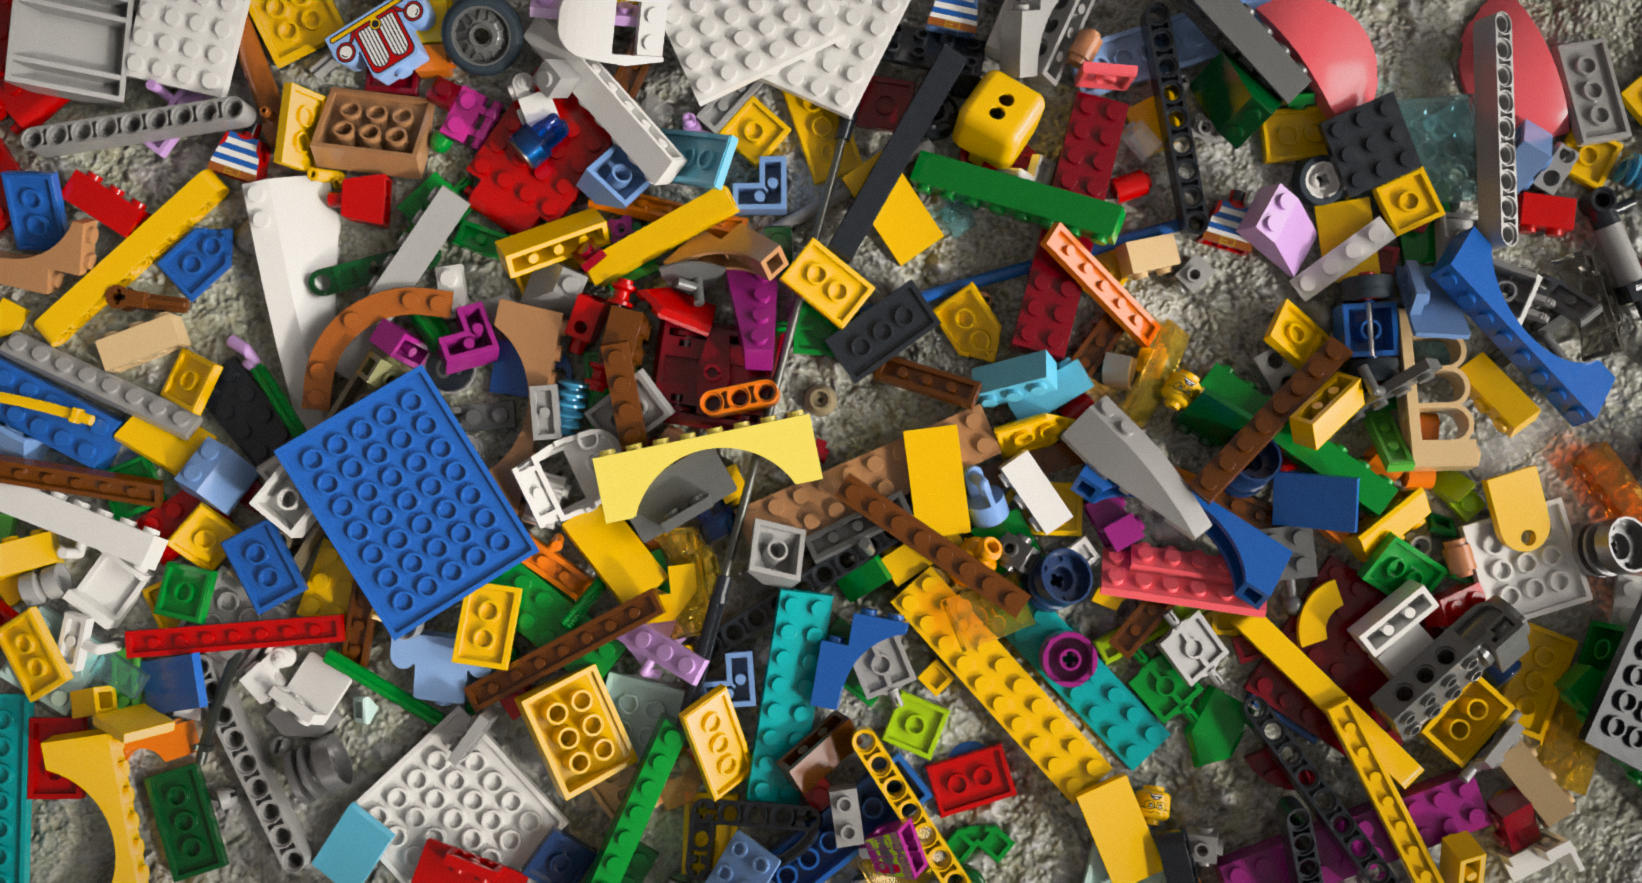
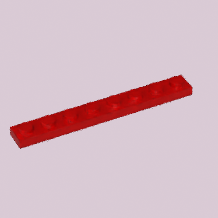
(235, 636)

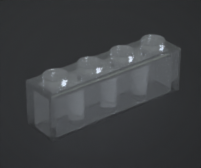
(1500, 451)

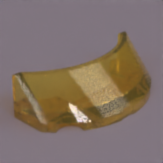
(1159, 364)
(686, 547)

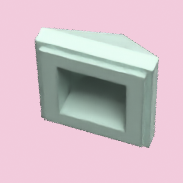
(363, 709)

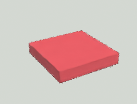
(1105, 76)

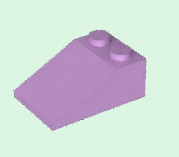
(1279, 227)

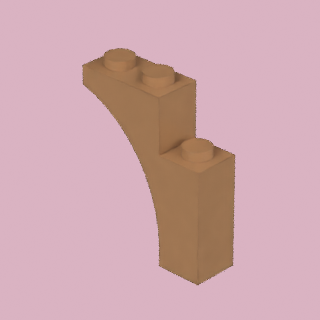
(737, 250)
(44, 271)

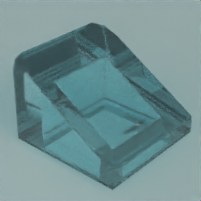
(957, 218)

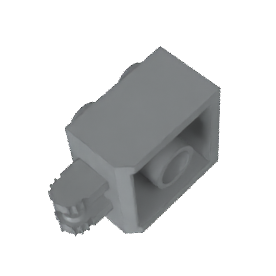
(1521, 291)

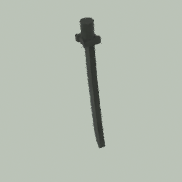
(204, 745)

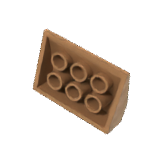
(374, 133)

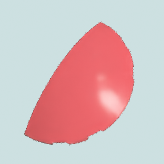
(1329, 47)
(1536, 78)

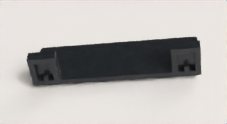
(919, 48)

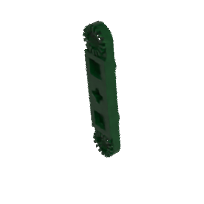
(354, 273)

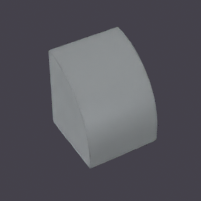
(1118, 371)

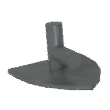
(692, 278)

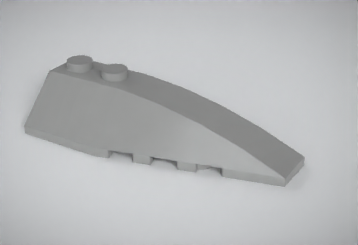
(1128, 457)

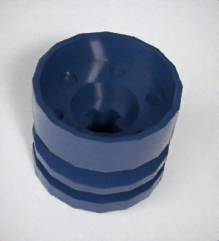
(1256, 473)
(1069, 579)

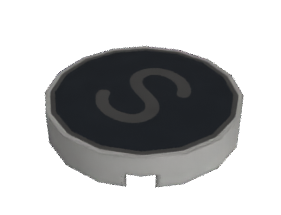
(450, 383)

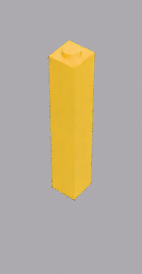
(663, 235)

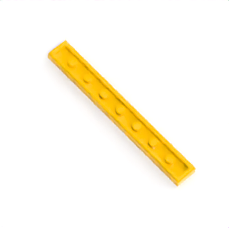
(1381, 792)

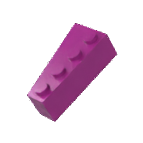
(754, 313)

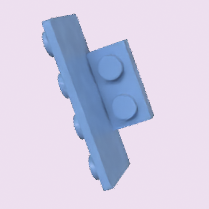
(1427, 305)
(744, 862)

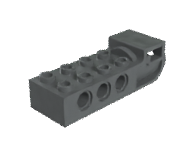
(1480, 638)

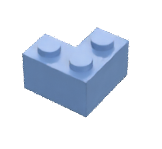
(1532, 152)
(768, 195)
(739, 679)

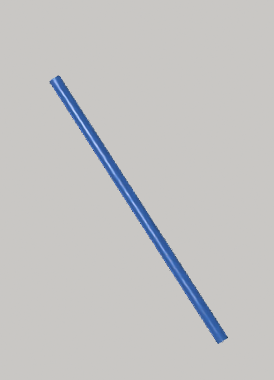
(1022, 268)

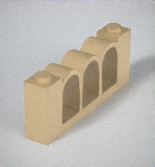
(1436, 455)

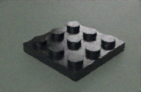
(1369, 145)

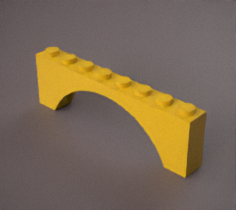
(99, 767)

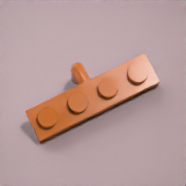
(557, 568)

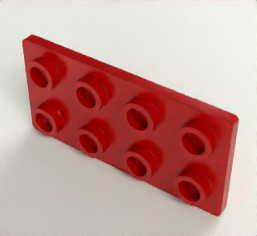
(450, 864)

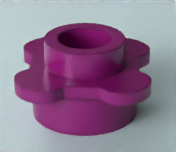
(615, 225)

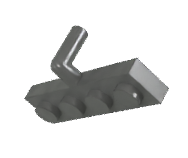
(1539, 333)
(1396, 386)
(847, 533)

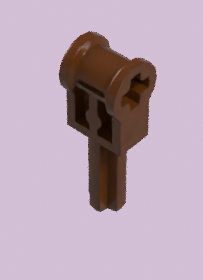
(144, 301)

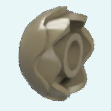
(820, 391)

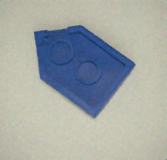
(199, 260)

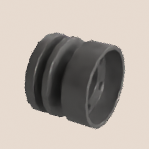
(1609, 547)
(318, 769)

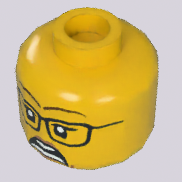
(1180, 389)
(1153, 804)

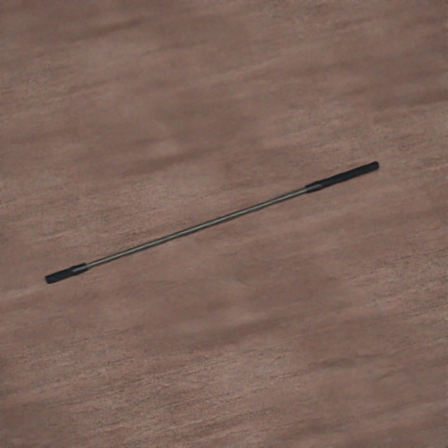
(722, 583)

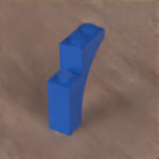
(839, 656)

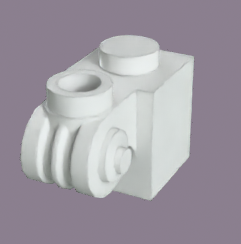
(533, 105)
(263, 675)

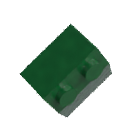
(1233, 98)
(1210, 419)

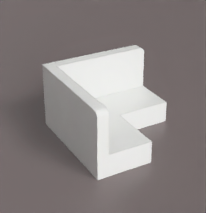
(1539, 855)

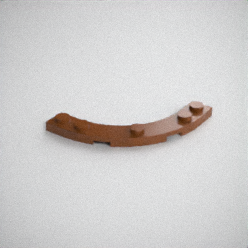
(355, 319)

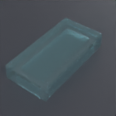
(120, 674)

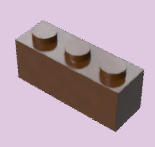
(818, 752)

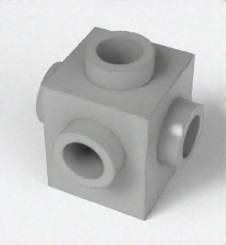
(1205, 844)

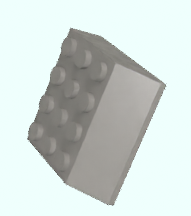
(70, 48)

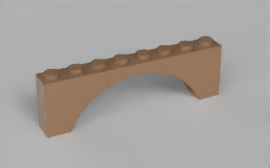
(538, 340)

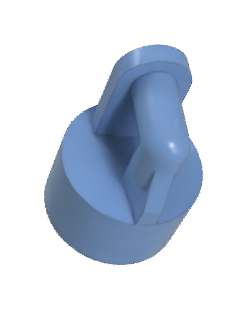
(985, 501)

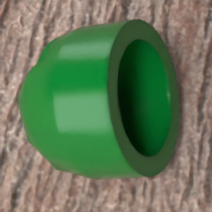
(440, 143)

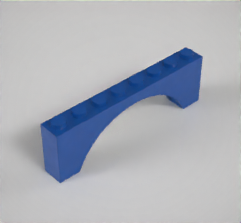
(1470, 280)
(1251, 555)

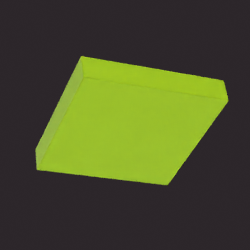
(915, 725)

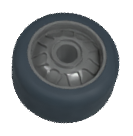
(474, 56)

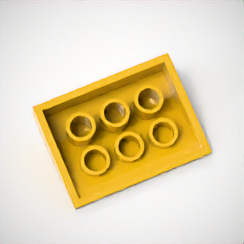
(576, 730)

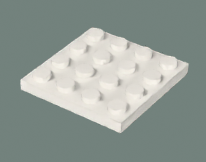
(187, 43)
(1529, 580)

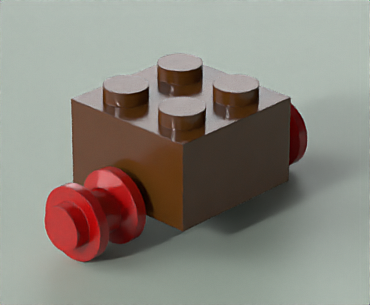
(621, 325)

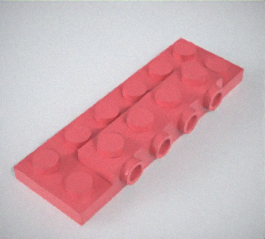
(1172, 578)

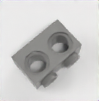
(1268, 377)
(846, 815)

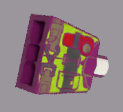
(895, 850)

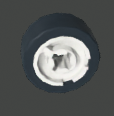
(1307, 187)

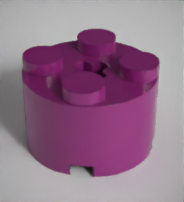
(1077, 670)

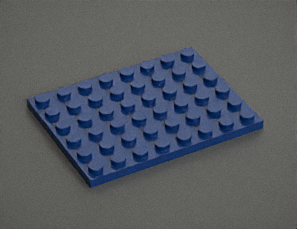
(406, 501)

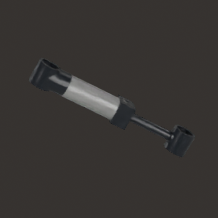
(1615, 242)

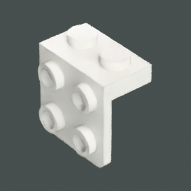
(312, 691)

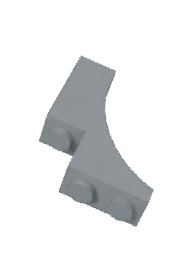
(1022, 36)

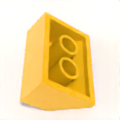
(1402, 513)
(1466, 722)

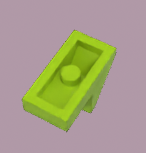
(1458, 494)

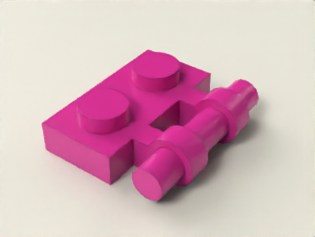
(465, 114)

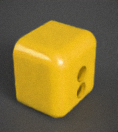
(1003, 139)

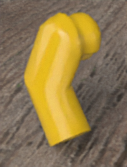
(326, 176)

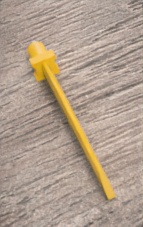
(74, 414)

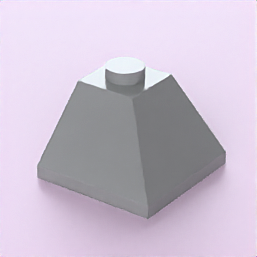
(554, 288)
(776, 553)

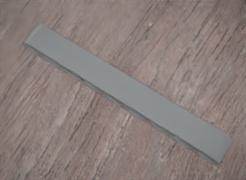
(1495, 130)
(98, 133)
(261, 770)

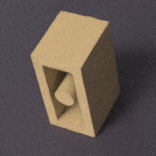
(1148, 256)

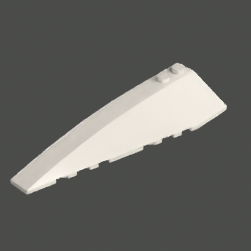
(292, 239)

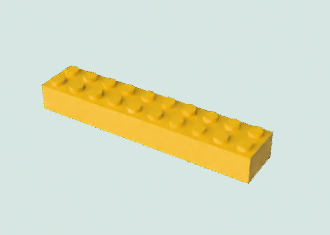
(1004, 690)

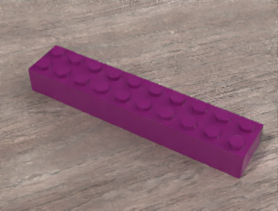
(1436, 806)

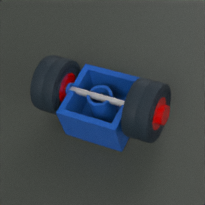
(1368, 326)

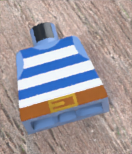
(954, 17)

